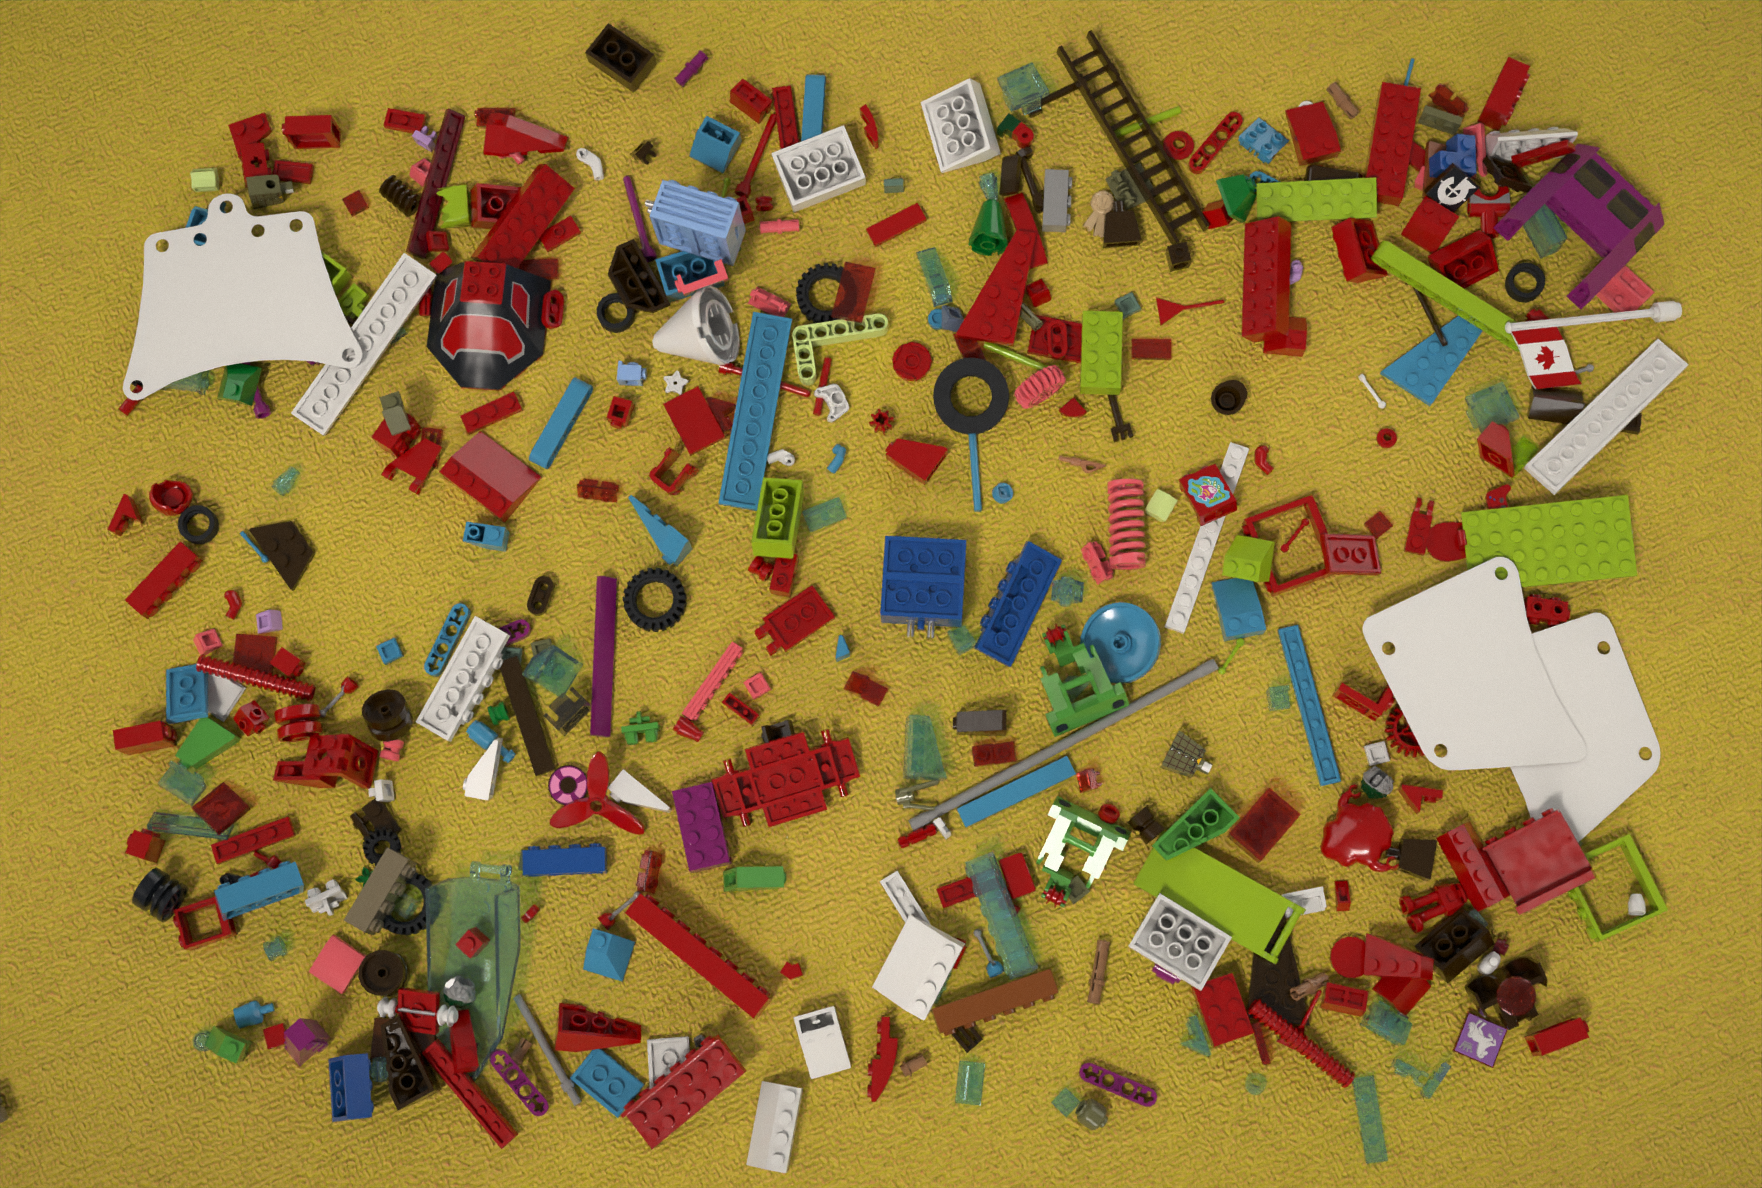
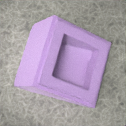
(269, 621)

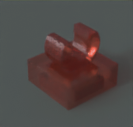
(1087, 780)

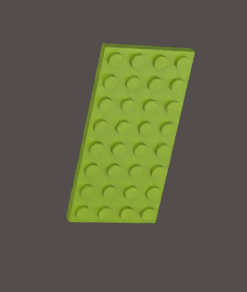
(1555, 540)

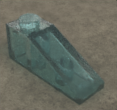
(934, 277)

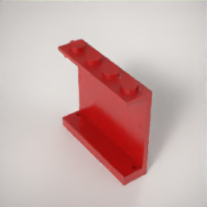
(1539, 860)

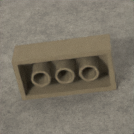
(381, 891)

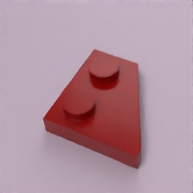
(250, 130)

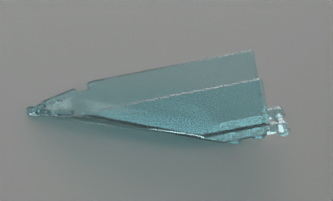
(495, 910)

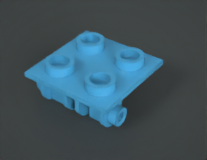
(1263, 140)

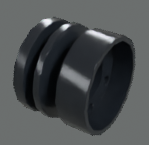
(159, 894)

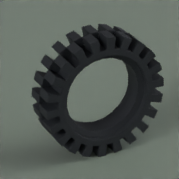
(805, 285)
(638, 583)
(419, 922)

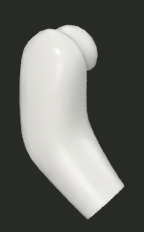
(593, 161)

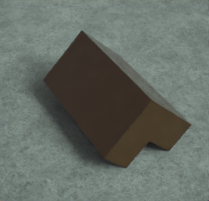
(1554, 405)

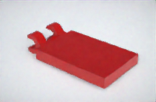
(795, 621)

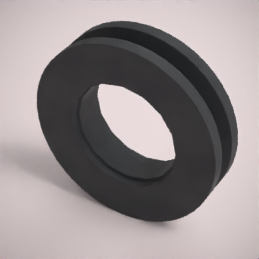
(976, 368)

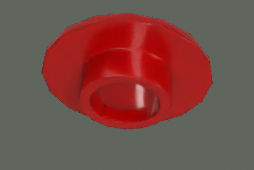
(1174, 153)

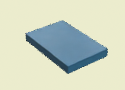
(186, 694)
(607, 1081)

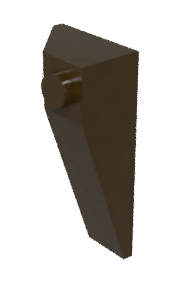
(407, 1068)

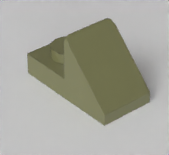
(395, 413)

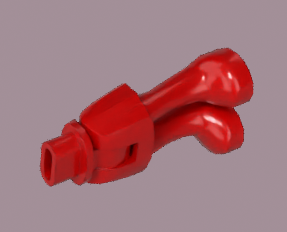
(1448, 897)

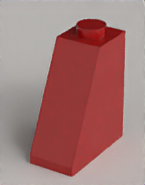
(916, 458)

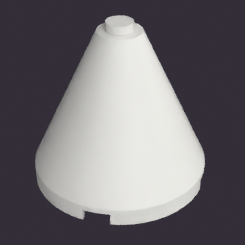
(701, 329)

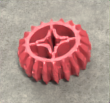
(1039, 386)

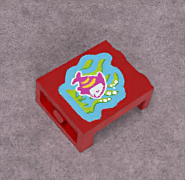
(1208, 494)

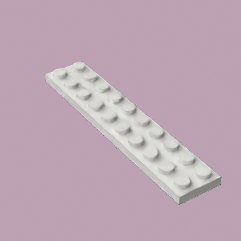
(374, 333)
(1605, 416)

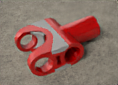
(1489, 209)

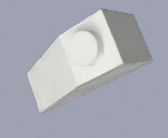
(482, 778)
(634, 793)

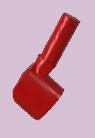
(273, 862)

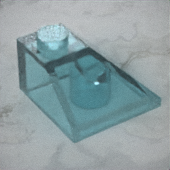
(552, 670)

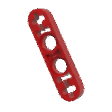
(1213, 141)

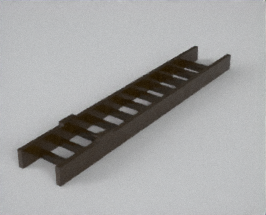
(1138, 179)

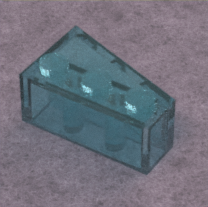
(921, 752)

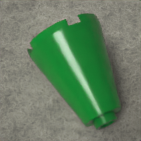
(989, 230)

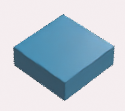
(389, 651)

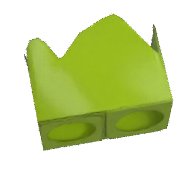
(458, 210)

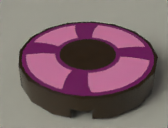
(567, 784)

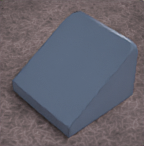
(951, 318)

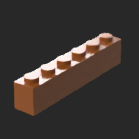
(995, 1001)

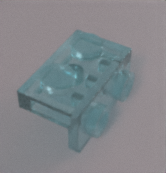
(182, 783)

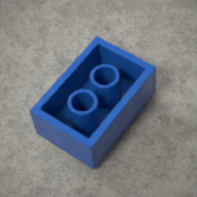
(350, 1087)

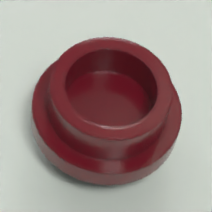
(1501, 946)

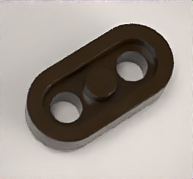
(540, 596)

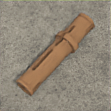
(1099, 967)

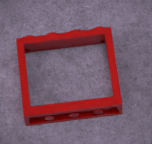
(1318, 527)

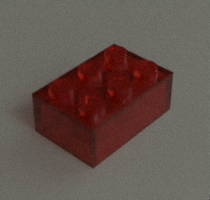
(1263, 825)

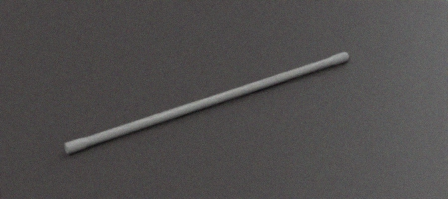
(926, 817)

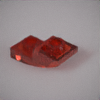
(969, 348)
(994, 754)

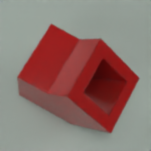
(791, 971)

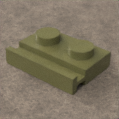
(1440, 120)

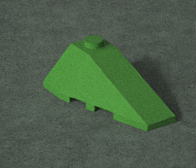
(1201, 823)

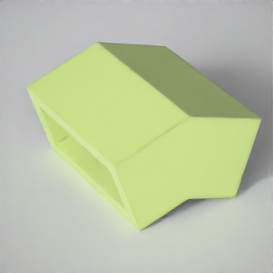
(205, 179)
(1160, 505)

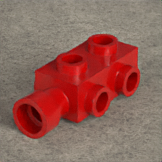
(1546, 613)

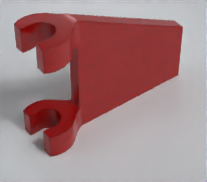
(415, 462)

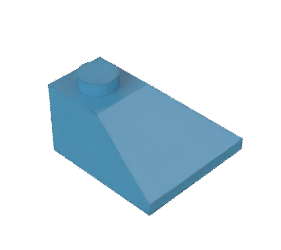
(608, 954)

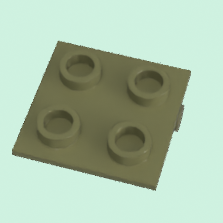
(1125, 189)

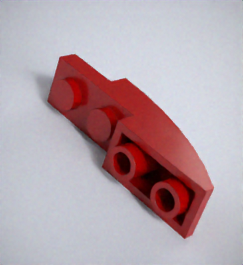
(882, 1068)

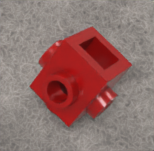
(251, 718)

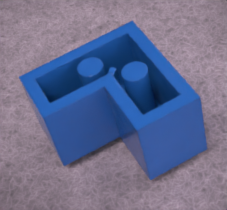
(1460, 151)

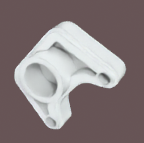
(835, 400)

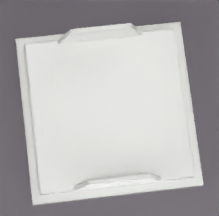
(222, 696)

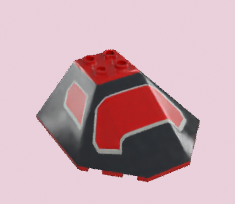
(487, 323)

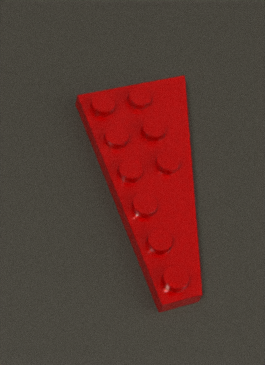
(999, 304)

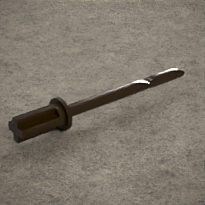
(1430, 316)

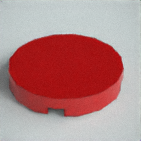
(911, 361)
(1348, 957)

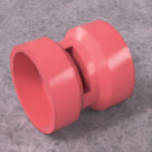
(391, 750)

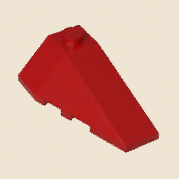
(512, 135)
(585, 1030)

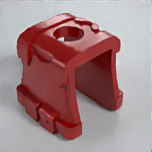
(657, 472)

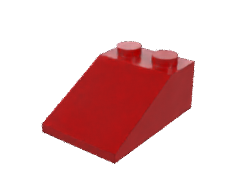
(1312, 133)
(489, 203)

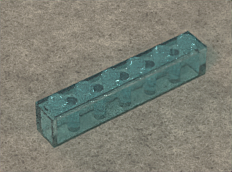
(1001, 916)

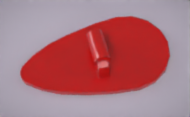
(1447, 542)

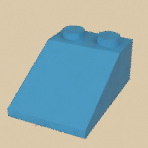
(1238, 609)

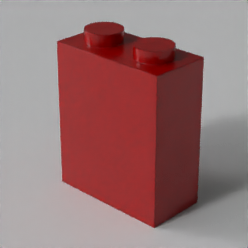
(144, 737)

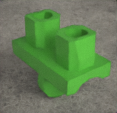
(650, 729)

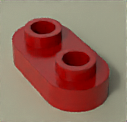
(554, 310)
(1057, 340)

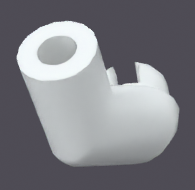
(782, 456)

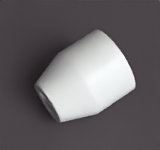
(1636, 905)

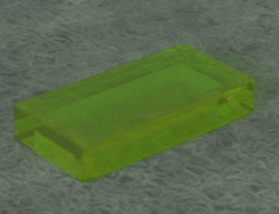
(1521, 454)

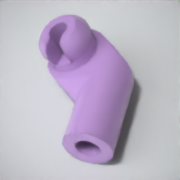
(1295, 271)

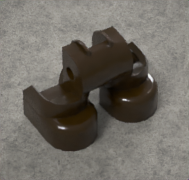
(1483, 990)

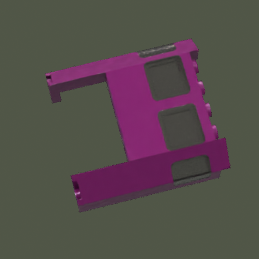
(1597, 208)

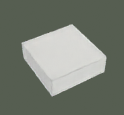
(1376, 753)

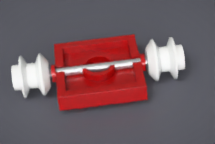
(418, 1010)

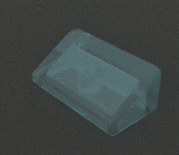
(824, 514)
(970, 1083)

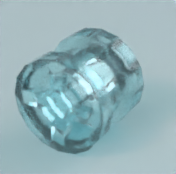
(275, 948)

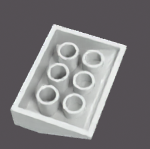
(960, 126)
(1514, 142)
(819, 168)
(1180, 941)
(918, 966)

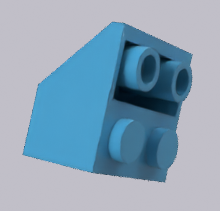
(715, 144)

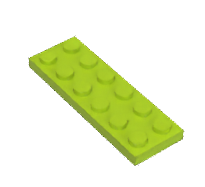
(1317, 199)

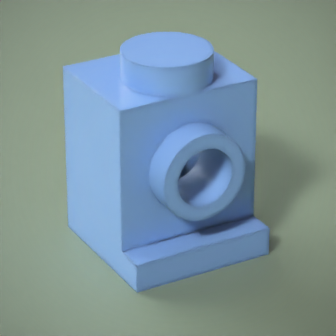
(631, 374)

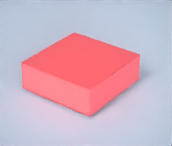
(757, 686)

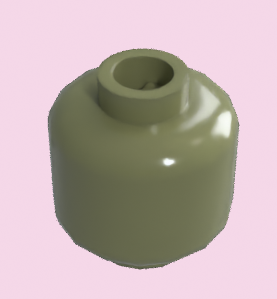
(1091, 1114)

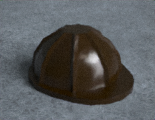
(1229, 397)

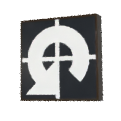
(1452, 188)

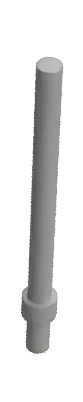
(566, 1084)

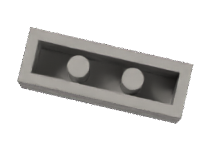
(1056, 200)

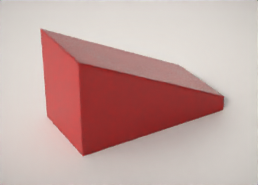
(1342, 896)

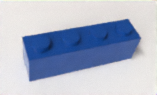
(564, 861)

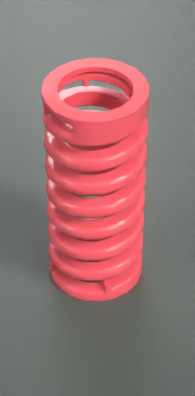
(1127, 560)

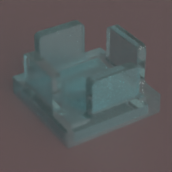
(1023, 89)
(1491, 405)

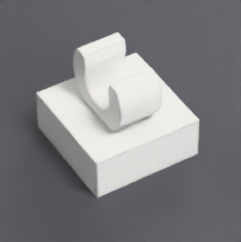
(383, 791)

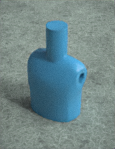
(251, 1013)

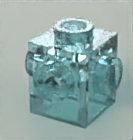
(1067, 591)

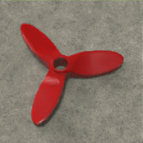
(583, 808)

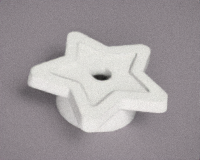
(675, 378)

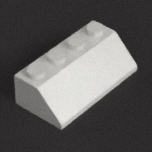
(774, 1127)

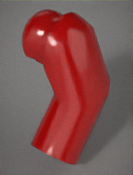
(234, 602)

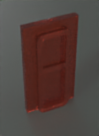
(853, 292)

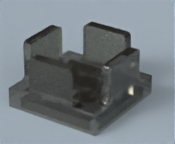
(569, 712)

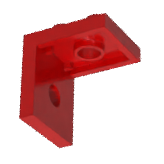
(1363, 704)
(341, 759)

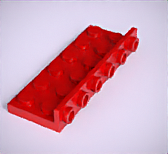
(684, 1090)

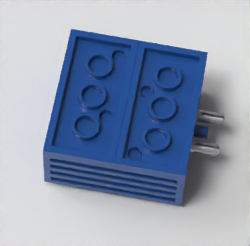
(923, 582)

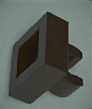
(642, 150)

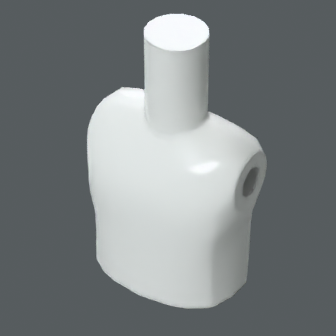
(1488, 963)

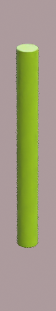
(1151, 120)
(1014, 356)

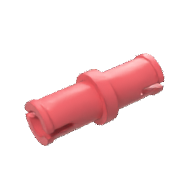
(779, 226)

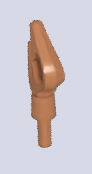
(1083, 463)

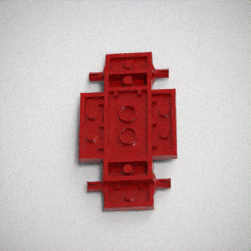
(785, 778)

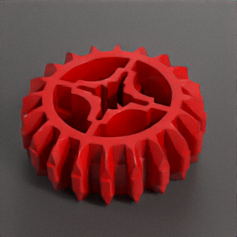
(1395, 736)

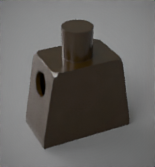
(1120, 227)
(1414, 857)

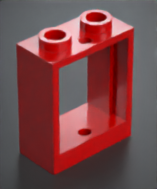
(312, 131)
(185, 937)
(1557, 1036)

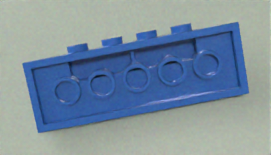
(1016, 603)

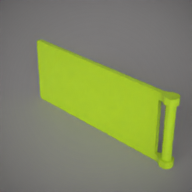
(1221, 898)

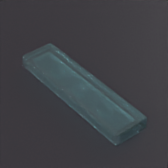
(184, 825)
(1369, 1119)

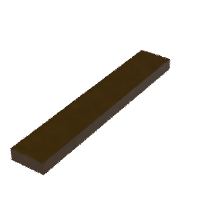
(526, 716)

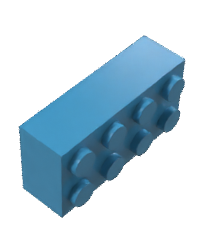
(259, 890)

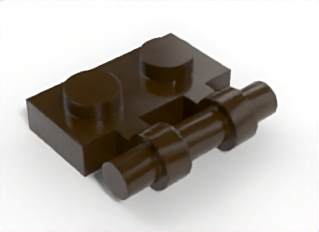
(378, 815)

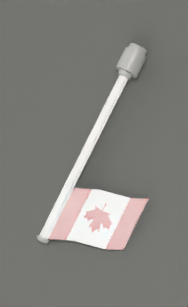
(1546, 353)

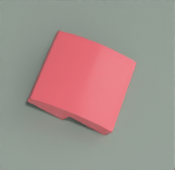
(1625, 292)
(337, 964)

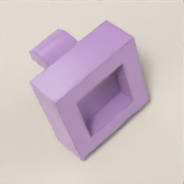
(424, 140)

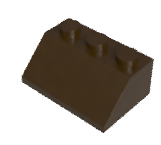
(1455, 944)

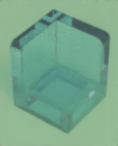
(961, 640)
(1278, 698)
(406, 905)

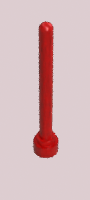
(744, 187)
(730, 368)

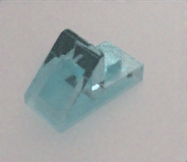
(1198, 1043)

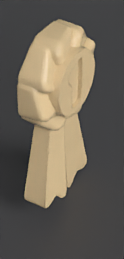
(1101, 204)

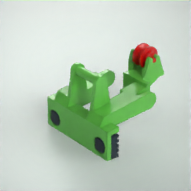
(1106, 699)
(1066, 817)

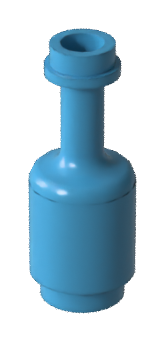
(484, 736)

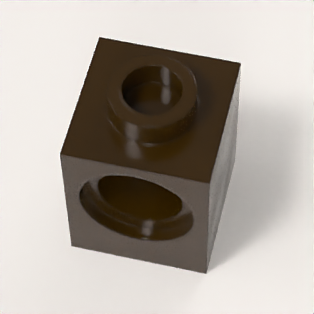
(1178, 256)

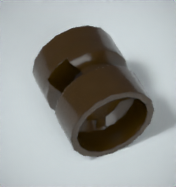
(1146, 825)

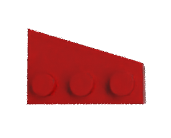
(1392, 960)

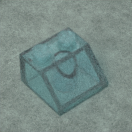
(1386, 1023)

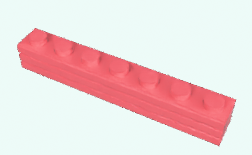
(713, 682)

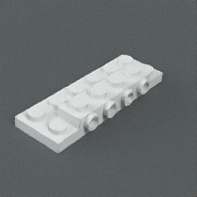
(464, 679)

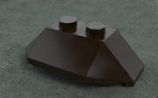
(635, 280)

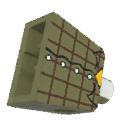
(267, 190)
(1185, 757)

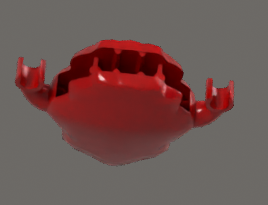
(1358, 834)

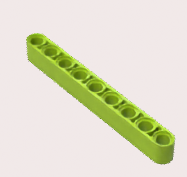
(1444, 292)

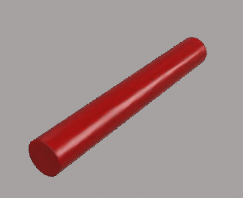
(823, 382)

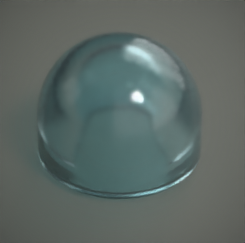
(200, 1040)
(1253, 1089)

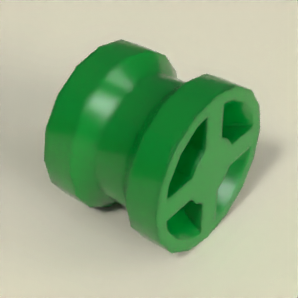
(498, 713)

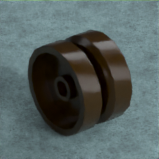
(387, 715)
(377, 963)

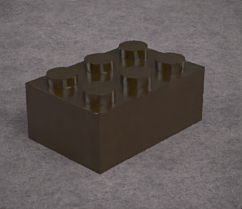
(621, 57)

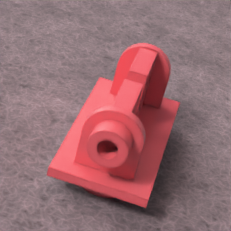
(768, 302)
(1093, 554)

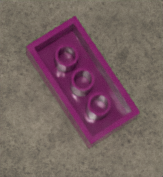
(701, 827)

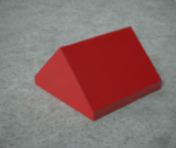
(1401, 993)

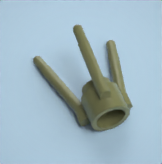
(906, 795)

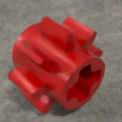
(881, 415)

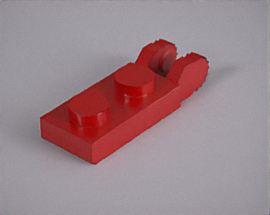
(1419, 529)

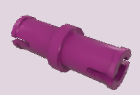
(691, 68)

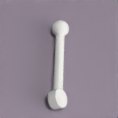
(1381, 404)

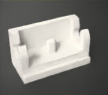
(1310, 899)

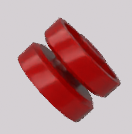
(298, 722)

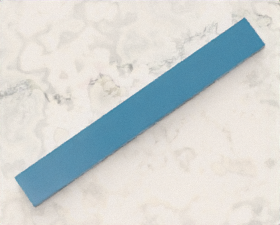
(1309, 705)

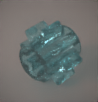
(378, 1069)

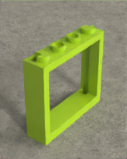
(1644, 879)

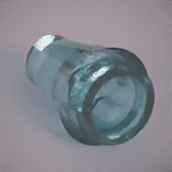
(988, 184)
(285, 481)

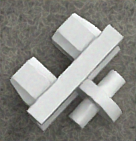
(326, 900)

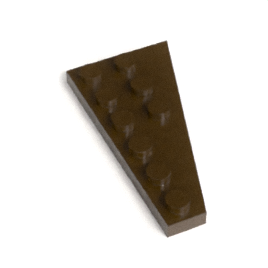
(1273, 981)

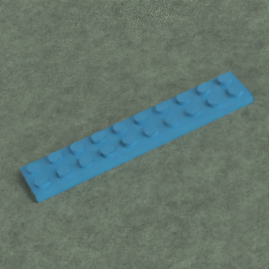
(755, 411)

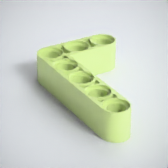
(831, 337)

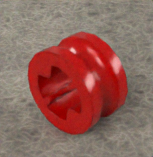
(764, 203)

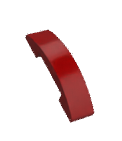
(1023, 221)

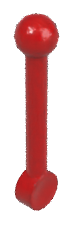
(1285, 547)

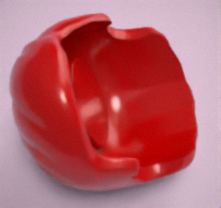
(170, 497)

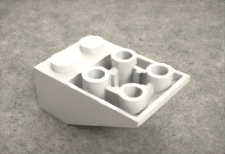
(822, 1042)

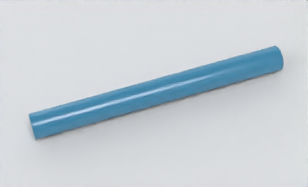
(975, 472)

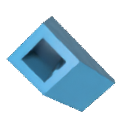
(486, 536)

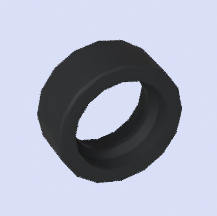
(1529, 268)
(617, 327)
(187, 514)

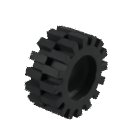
(374, 837)

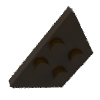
(285, 549)

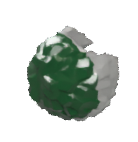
(1376, 783)
(459, 992)

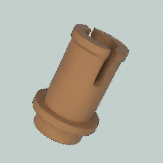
(913, 1065)

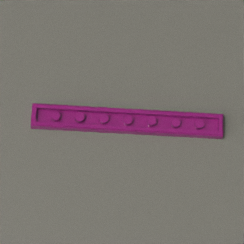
(603, 656)

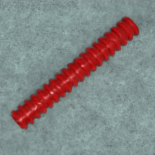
(255, 678)
(1301, 1043)

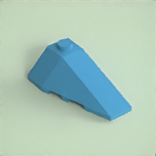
(668, 540)

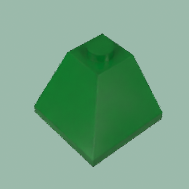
(1237, 195)
(239, 383)

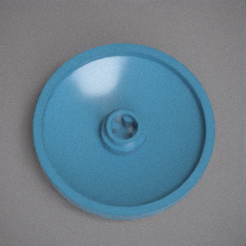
(1124, 641)

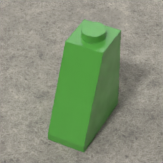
(205, 743)
(753, 878)
(228, 1045)

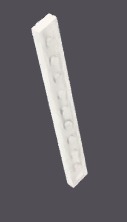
(1203, 547)

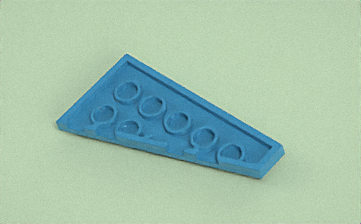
(1430, 364)

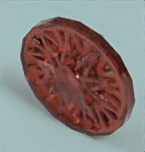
(1516, 996)

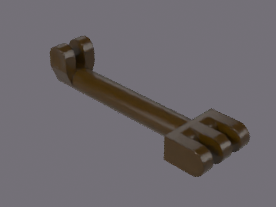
(1055, 95)
(1037, 200)
(1120, 427)

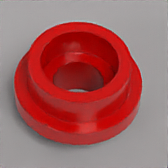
(1382, 442)

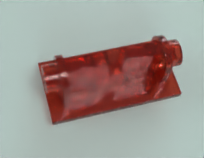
(1441, 98)
(483, 114)
(589, 490)
(651, 862)

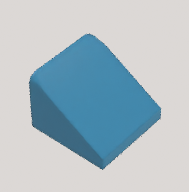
(842, 649)

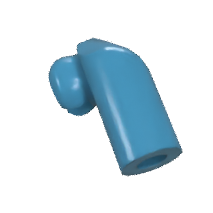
(838, 459)

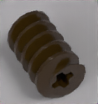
(399, 195)

